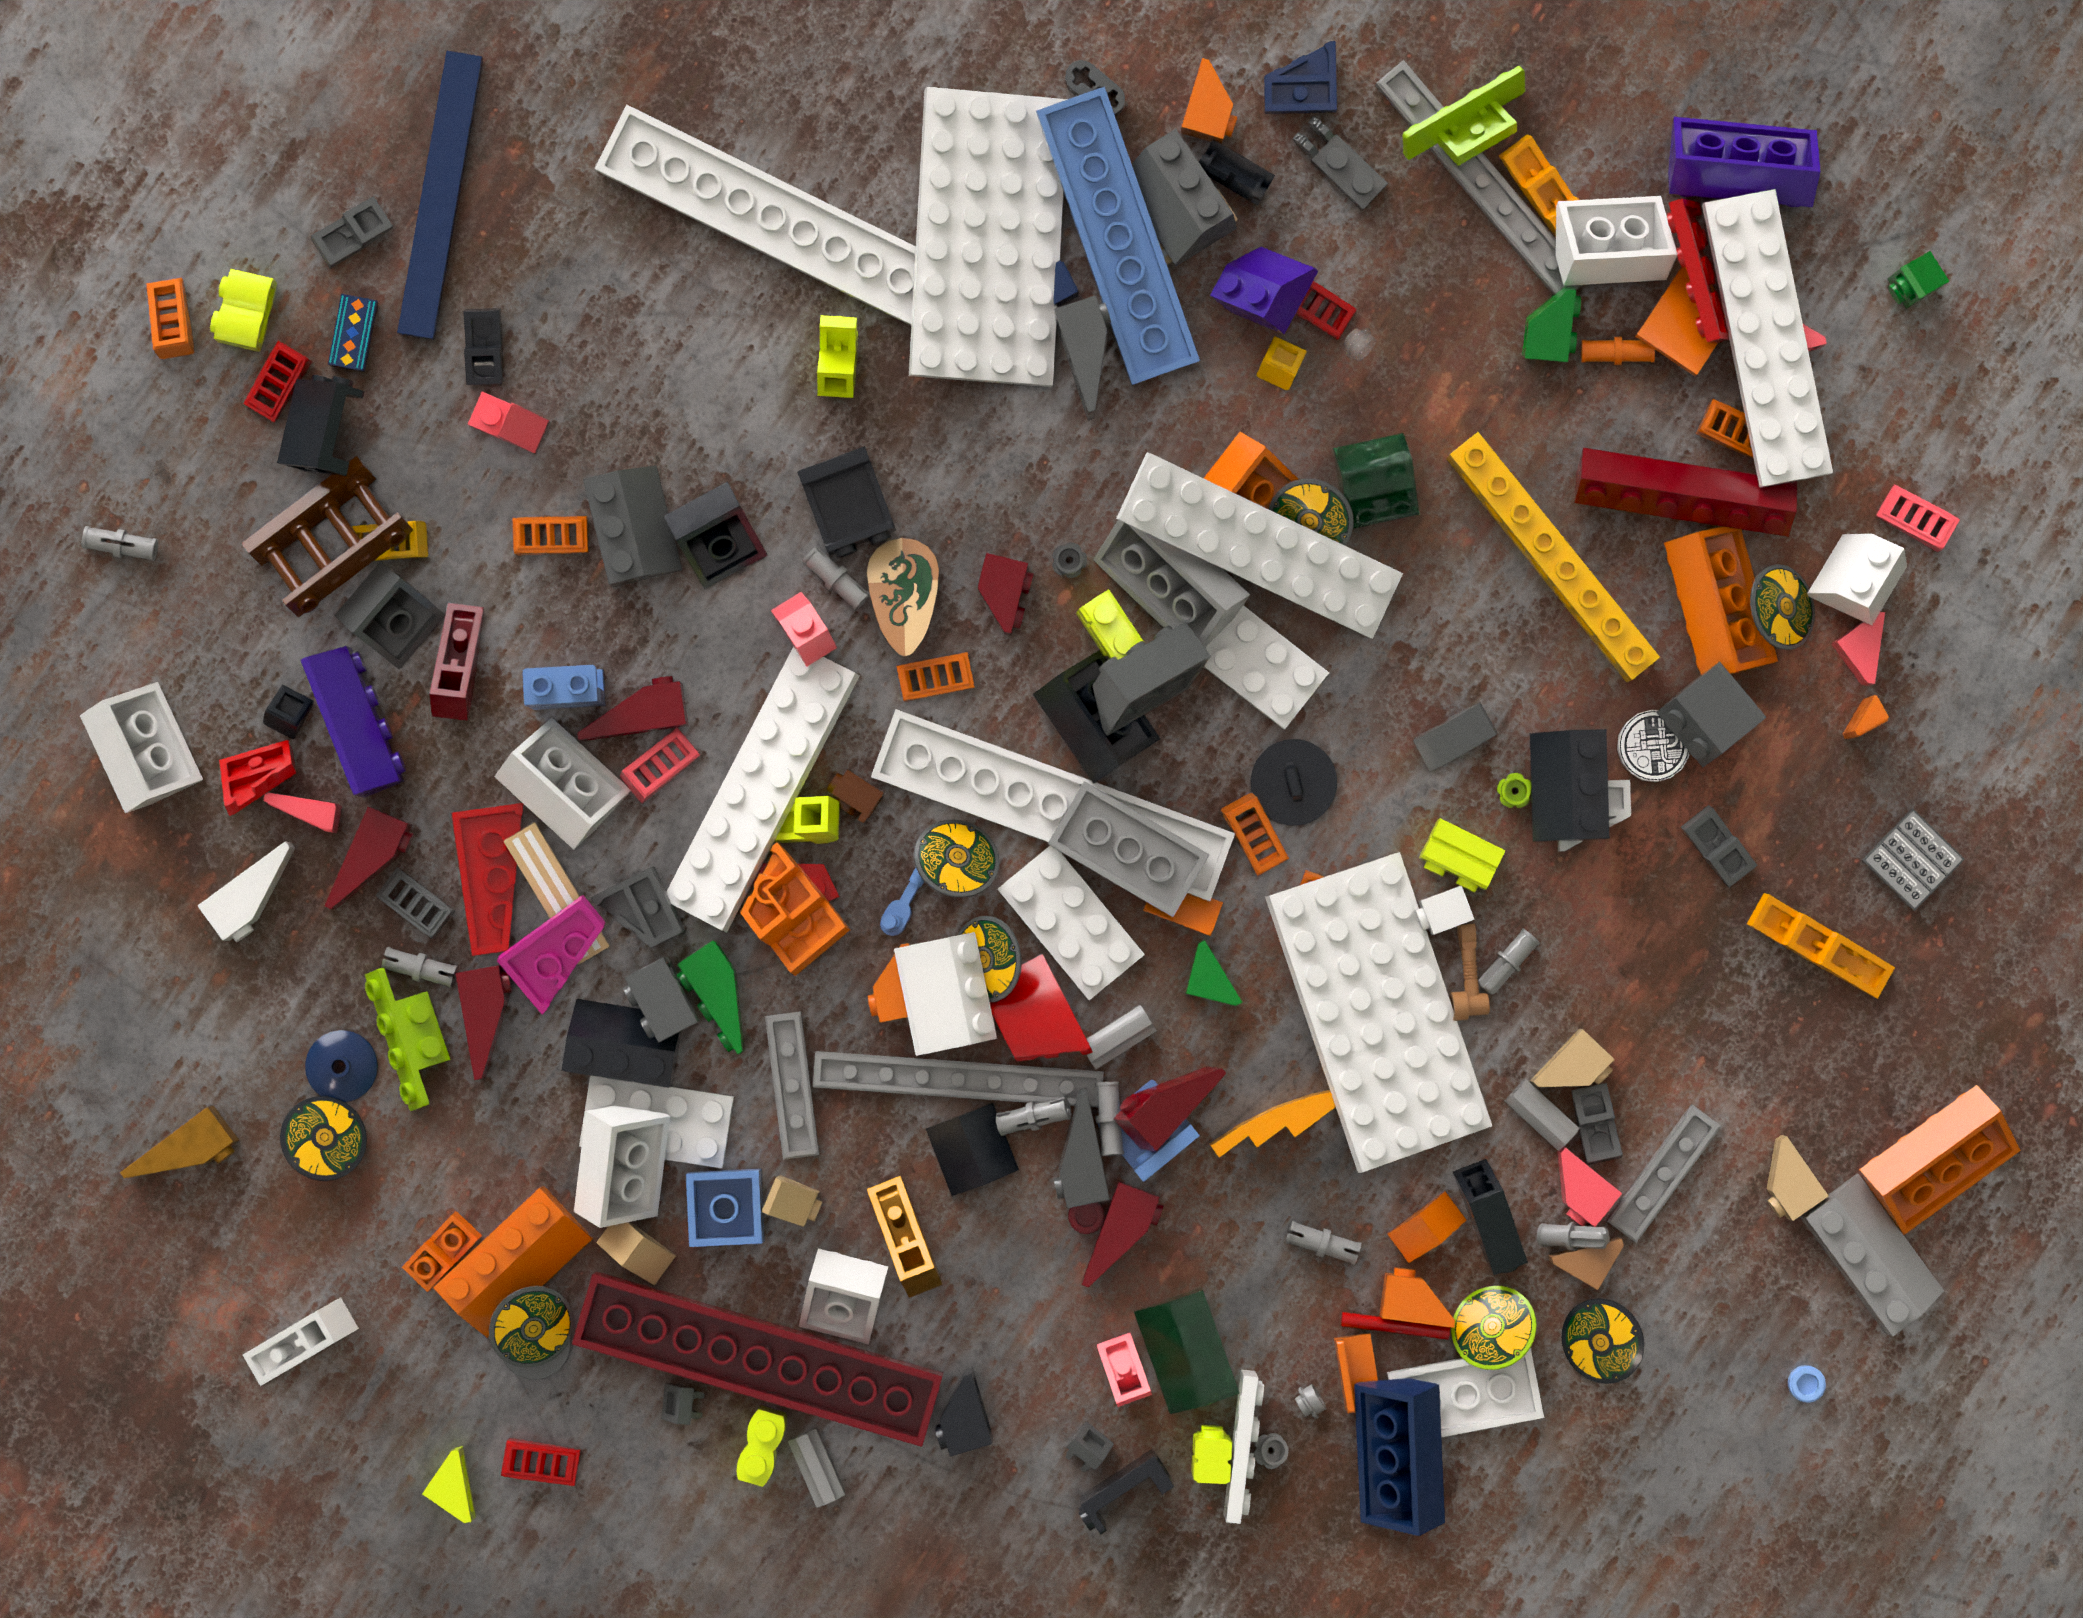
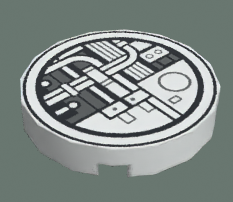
(1650, 748)

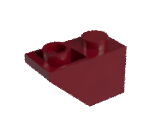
(1001, 589)

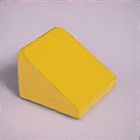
(1281, 363)

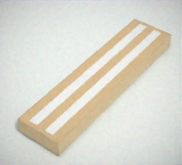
(547, 876)

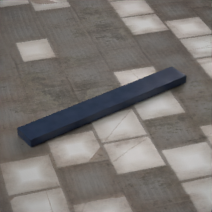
(440, 195)

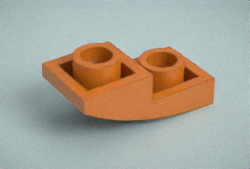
(441, 1251)

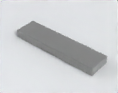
(792, 1085)
(1663, 1173)

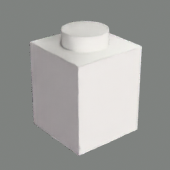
(1444, 911)

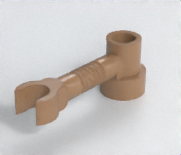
(1470, 1001)

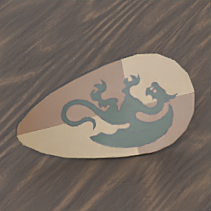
(903, 592)

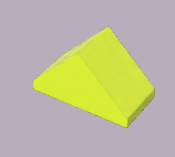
(452, 1488)

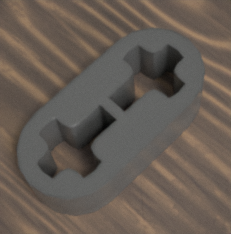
(1098, 79)

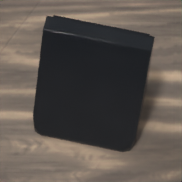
(287, 712)

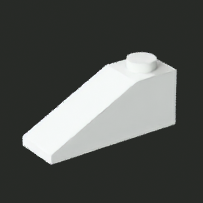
(245, 897)
(300, 1341)

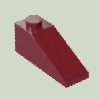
(456, 662)
(647, 710)
(372, 850)
(483, 1006)
(1159, 1110)
(1124, 1224)

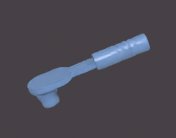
(899, 912)

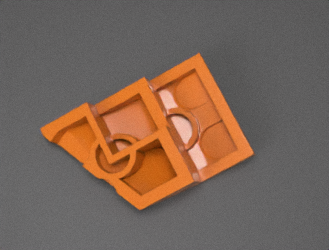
(1673, 327)
(791, 913)

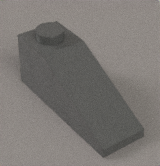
(1080, 1165)

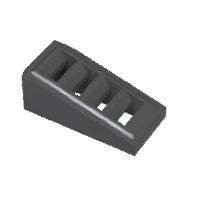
(439, 919)

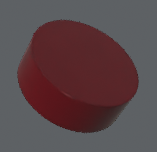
(1086, 1218)

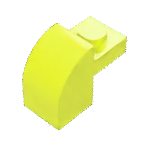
(837, 356)
(811, 820)

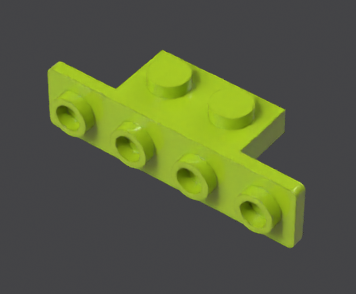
(1471, 122)
(410, 1034)

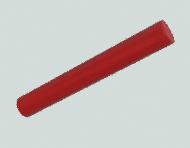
(1393, 1326)

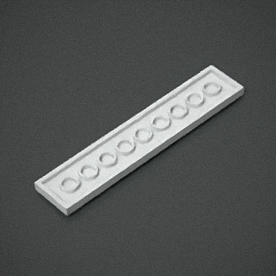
(761, 212)
(1017, 788)

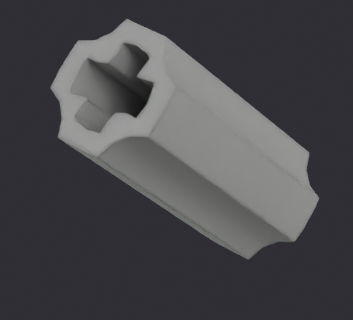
(1119, 1036)
(1542, 1114)
(816, 1467)

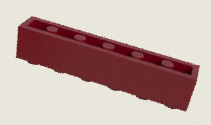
(1684, 492)

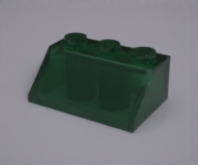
(1186, 1351)

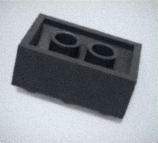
(1074, 713)
(1569, 785)
(613, 1045)

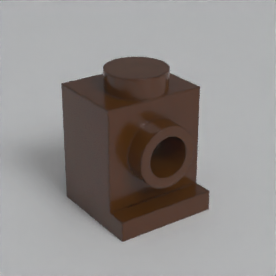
(855, 795)

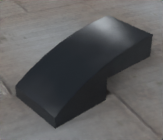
(483, 346)

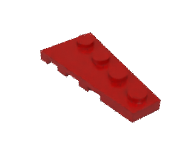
(1700, 270)
(487, 873)

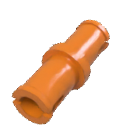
(1616, 351)

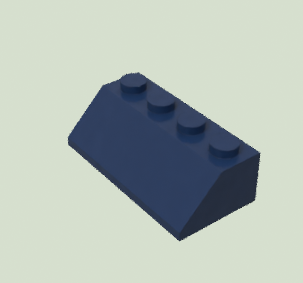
(1400, 1454)

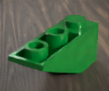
(716, 984)

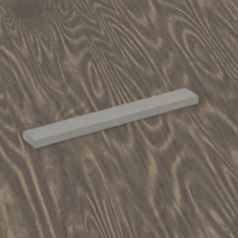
(1480, 181)
(952, 1078)

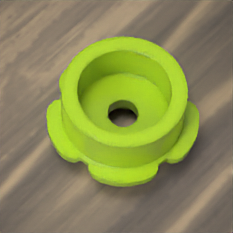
(1505, 788)

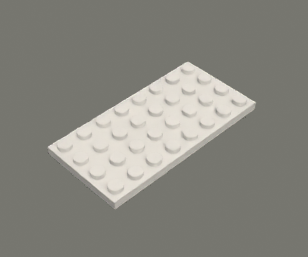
(985, 240)
(1378, 1012)

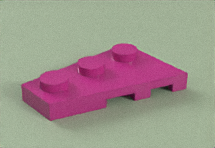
(551, 952)

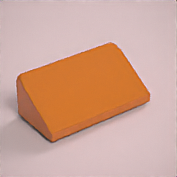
(1867, 717)
(1192, 913)

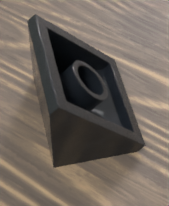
(971, 1150)

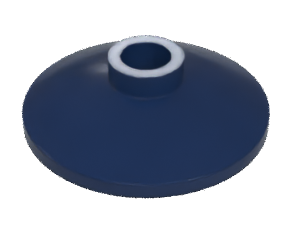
(359, 1060)

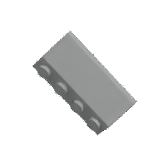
(1171, 582)
(1873, 1255)

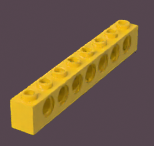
(1552, 557)

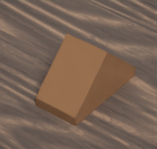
(1589, 1264)

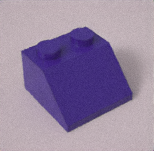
(1264, 288)

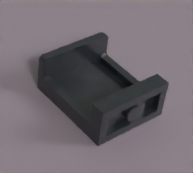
(315, 424)
(847, 502)
(1119, 1483)

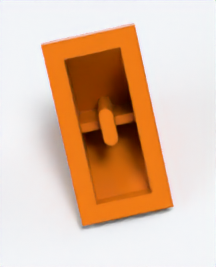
(1427, 1227)

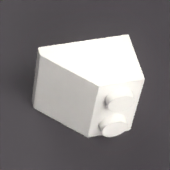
(1860, 575)
(843, 1296)

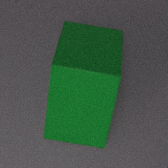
(1209, 979)

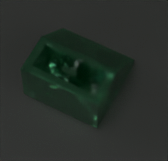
(1377, 479)

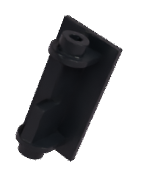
(1236, 172)

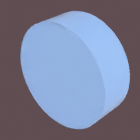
(1806, 1383)

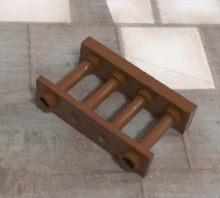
(308, 511)

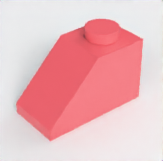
(804, 628)
(1584, 1190)

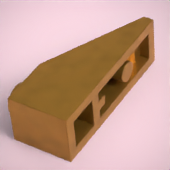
(194, 1143)
(904, 1237)

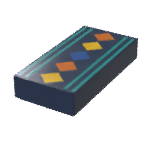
(353, 333)

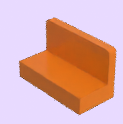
(1355, 1364)

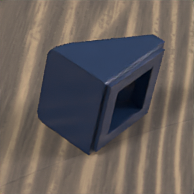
(1064, 286)

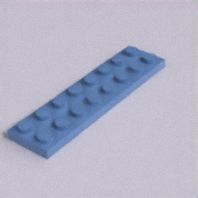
(1117, 235)

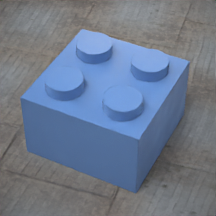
(725, 1207)

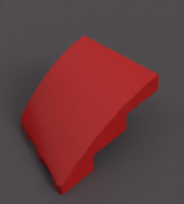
(1038, 1017)

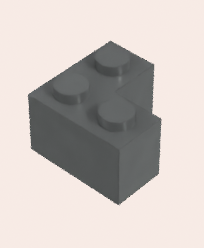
(660, 999)

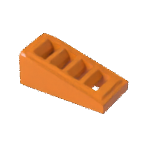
(171, 341)
(1705, 428)
(550, 522)
(905, 681)
(1238, 807)

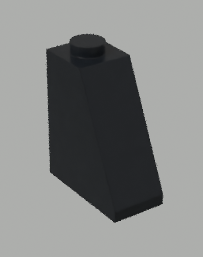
(1490, 1217)

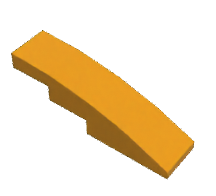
(1537, 179)
(1820, 945)
(1295, 1115)

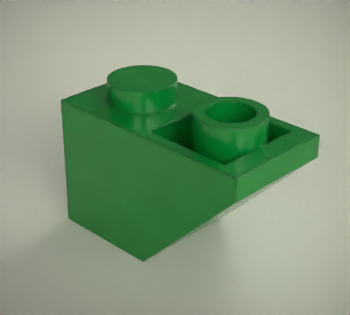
(1916, 280)
(1549, 328)

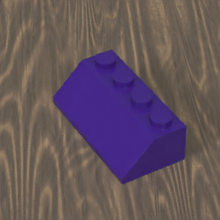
(1743, 159)
(353, 720)

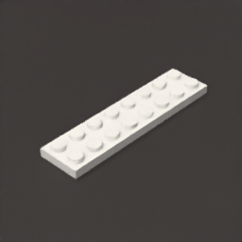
(1767, 338)
(1259, 545)
(760, 789)

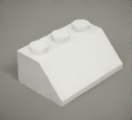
(1613, 241)
(141, 747)
(562, 783)
(945, 993)
(621, 1165)

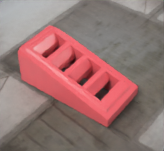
(1923, 536)
(634, 784)
(317, 813)

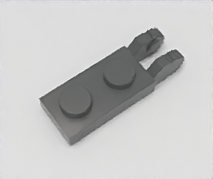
(1342, 165)

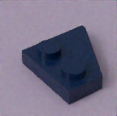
(1304, 84)

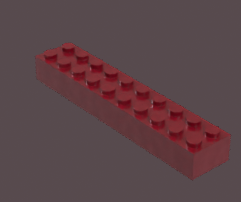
(757, 1358)

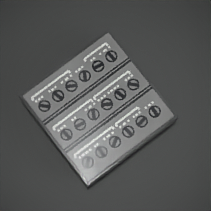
(1912, 859)

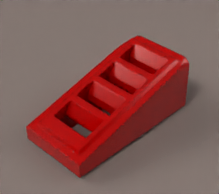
(1342, 320)
(273, 362)
(524, 1473)

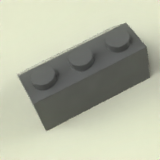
(1181, 198)
(631, 525)
(1148, 676)

